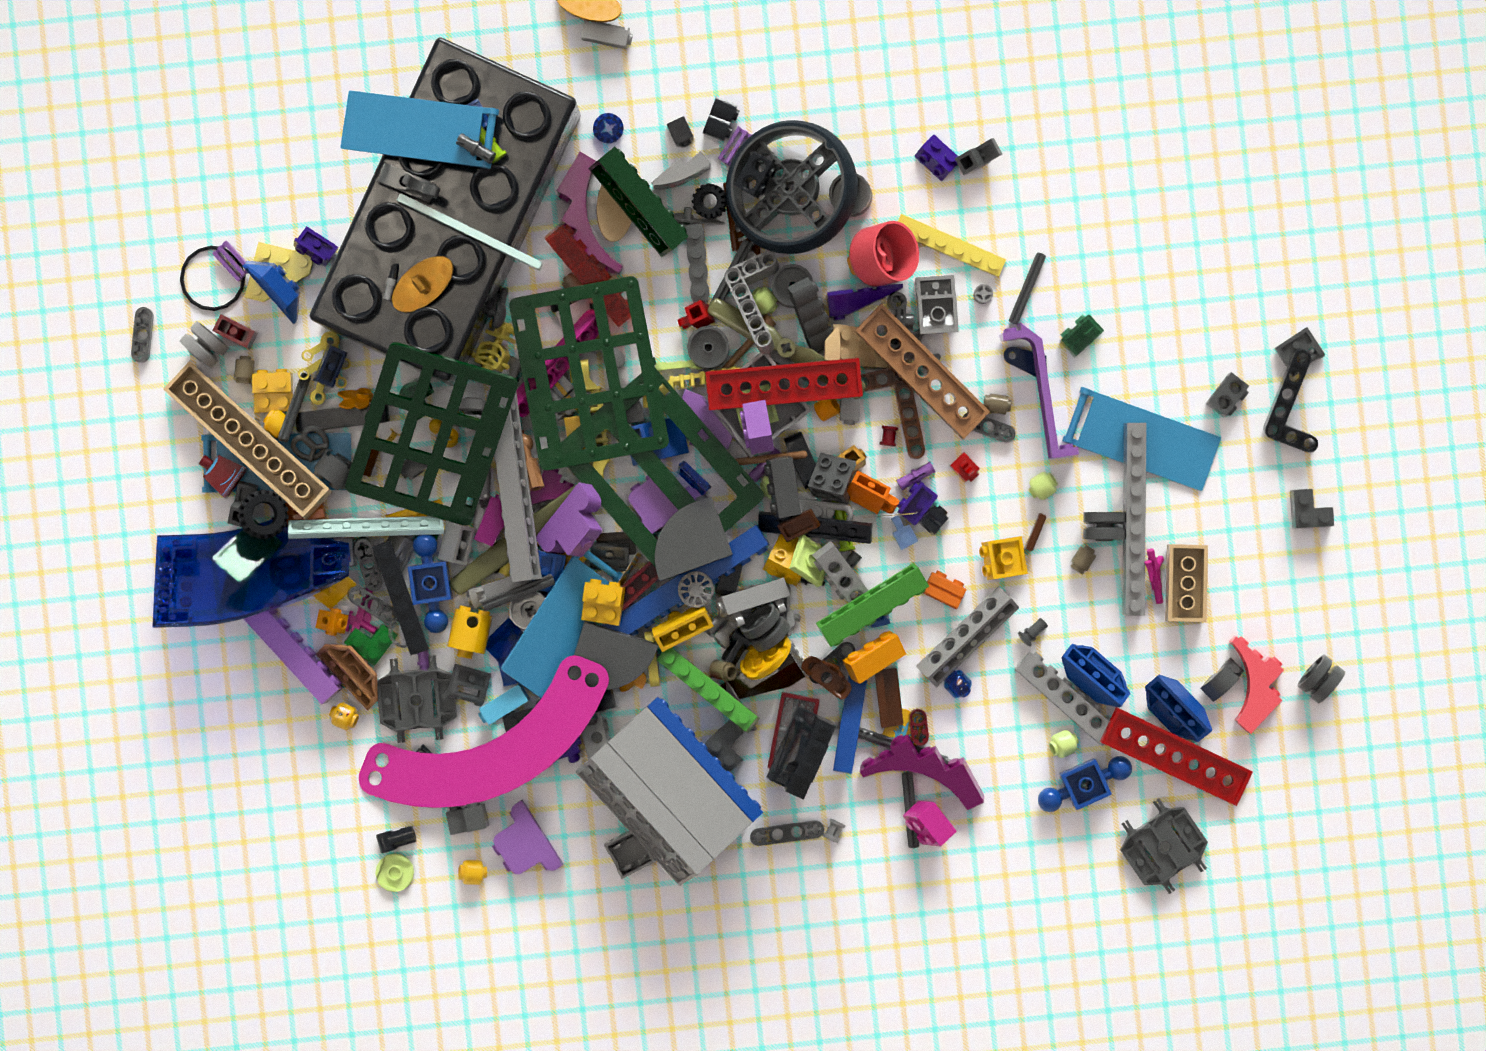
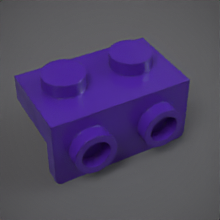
(937, 157)
(315, 246)
(918, 502)

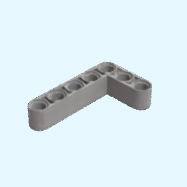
(746, 302)

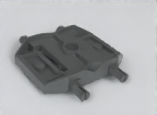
(415, 683)
(1153, 834)

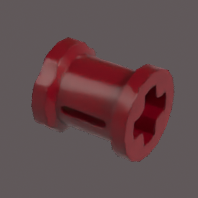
(888, 436)

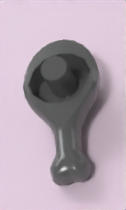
(499, 313)

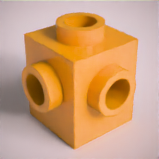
(332, 621)

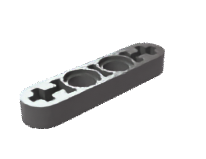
(787, 836)

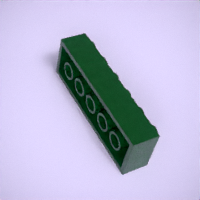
(638, 201)

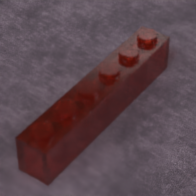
(586, 269)

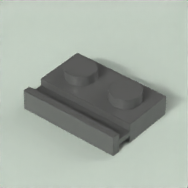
(613, 554)

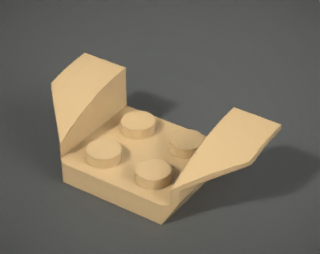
(846, 344)

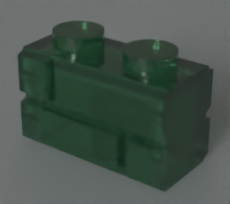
(1080, 336)

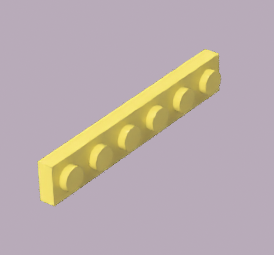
(954, 247)

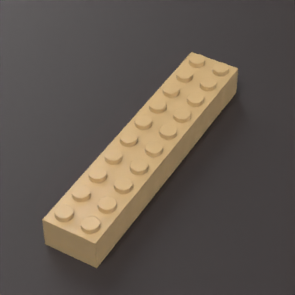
(247, 440)

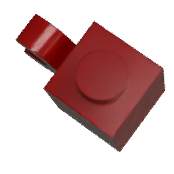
(696, 316)
(965, 468)

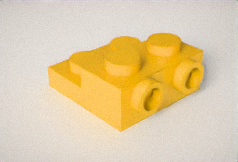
(272, 390)
(1003, 558)
(603, 602)

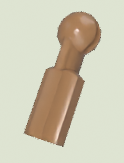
(534, 474)

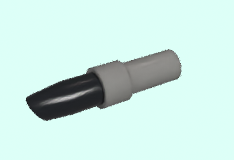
(391, 282)

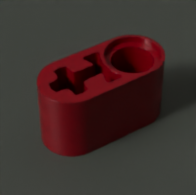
(913, 732)

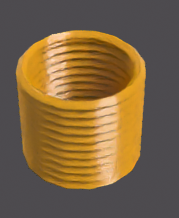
(826, 409)

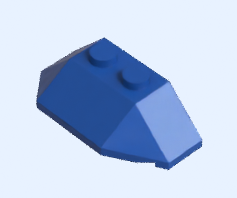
(276, 286)
(1095, 675)
(1177, 708)

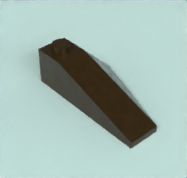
(781, 678)

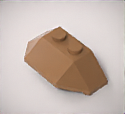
(352, 672)

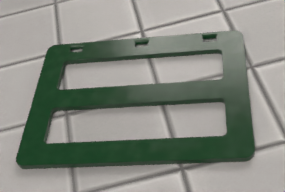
(689, 424)

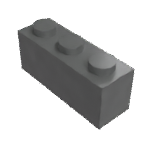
(782, 487)

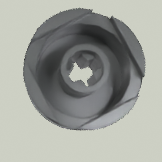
(333, 468)

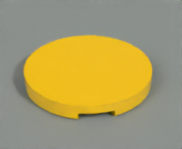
(761, 664)

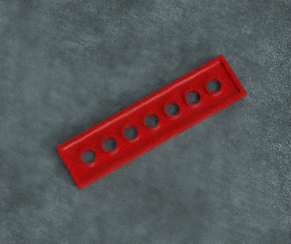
(790, 372)
(1173, 743)

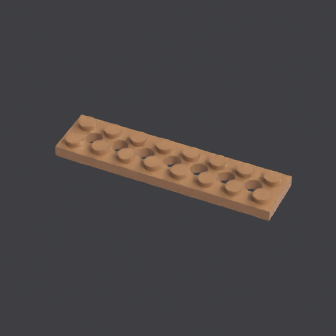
(935, 371)

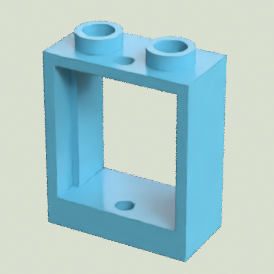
(503, 704)

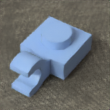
(904, 535)

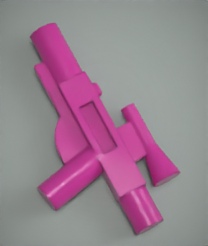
(1153, 566)
(362, 618)

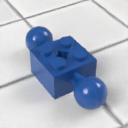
(435, 619)
(1118, 769)

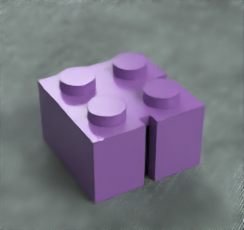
(757, 427)

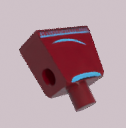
(222, 474)

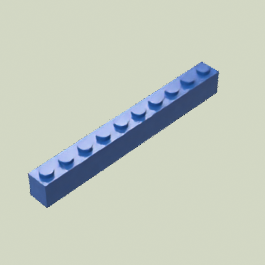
(666, 597)

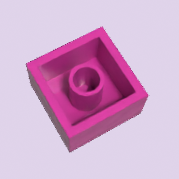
(929, 823)

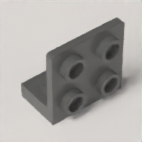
(831, 478)

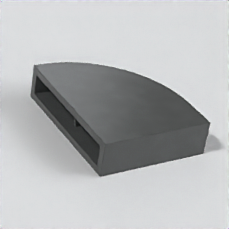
(691, 539)
(619, 653)

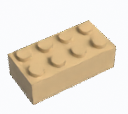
(1186, 583)

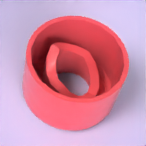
(884, 253)

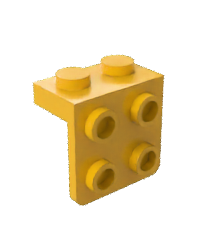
(780, 560)

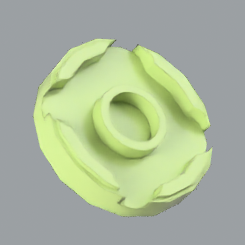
(394, 872)

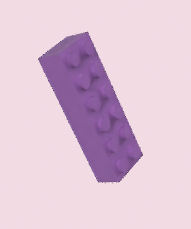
(296, 655)

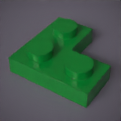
(370, 648)

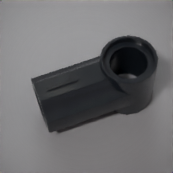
(736, 647)
(392, 839)

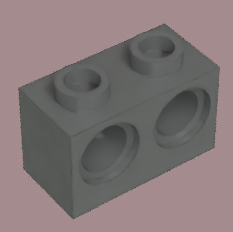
(1224, 391)

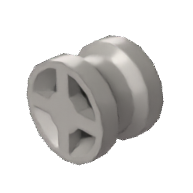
(983, 293)

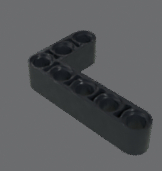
(1288, 403)

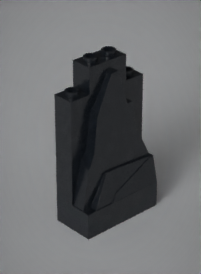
(801, 752)

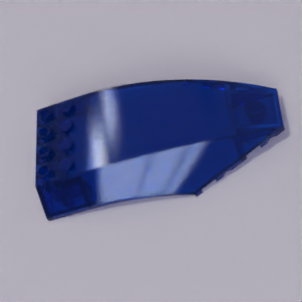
(198, 592)

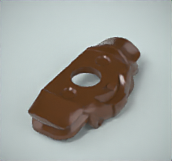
(837, 686)

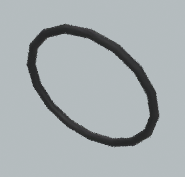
(189, 297)

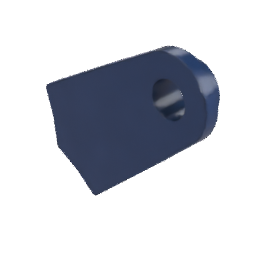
(1023, 359)

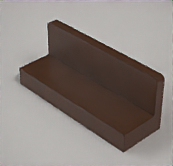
(889, 698)

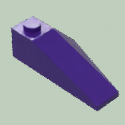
(847, 302)

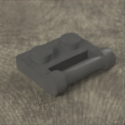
(1303, 340)
(468, 678)

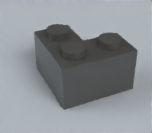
(1303, 511)
(720, 745)
(467, 819)

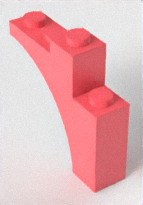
(1260, 674)

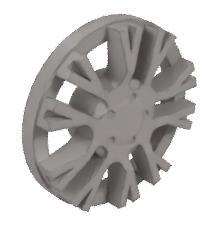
(696, 589)

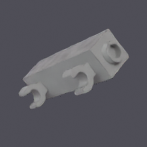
(491, 589)
(751, 598)

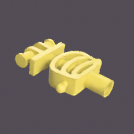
(501, 333)

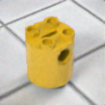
(468, 638)

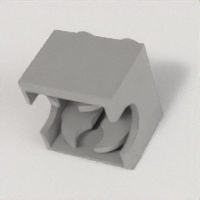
(628, 854)

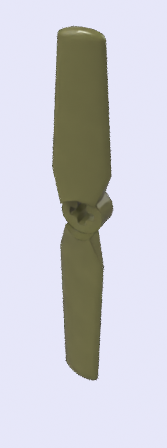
(732, 318)
(496, 555)

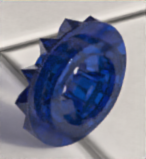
(599, 126)

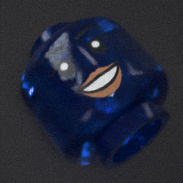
(958, 684)

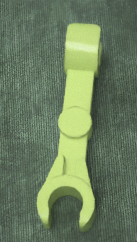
(660, 366)

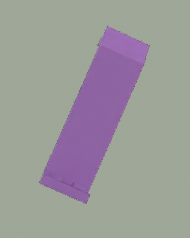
(1043, 388)

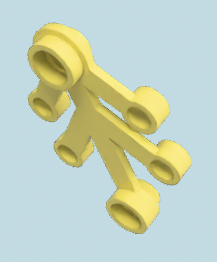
(313, 367)

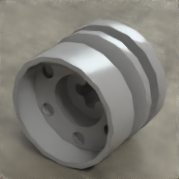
(519, 608)

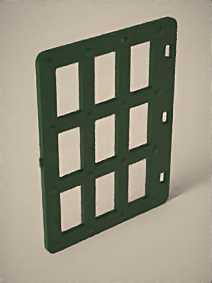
(533, 365)
(475, 468)

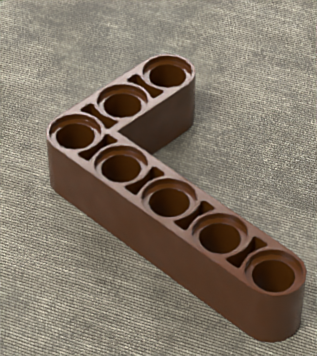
(902, 404)

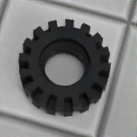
(698, 201)

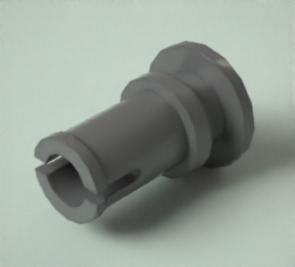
(1033, 631)

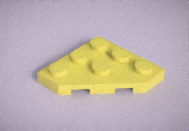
(295, 264)

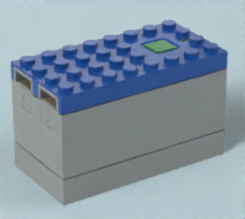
(669, 791)

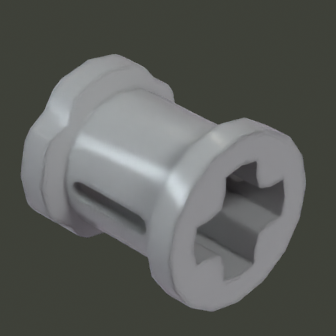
(834, 830)

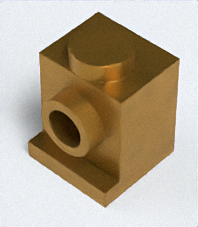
(856, 455)

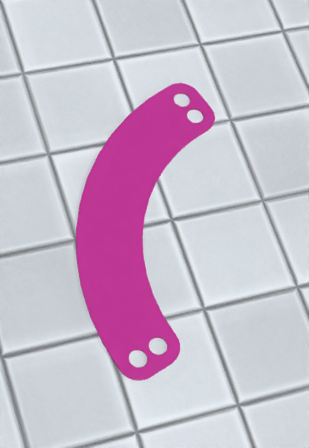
(497, 765)

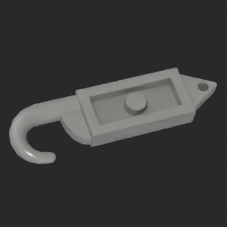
(825, 509)

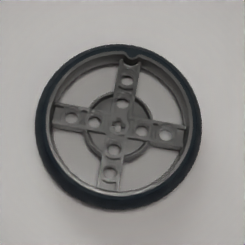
(826, 226)

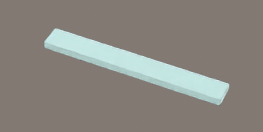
(481, 237)
(365, 527)

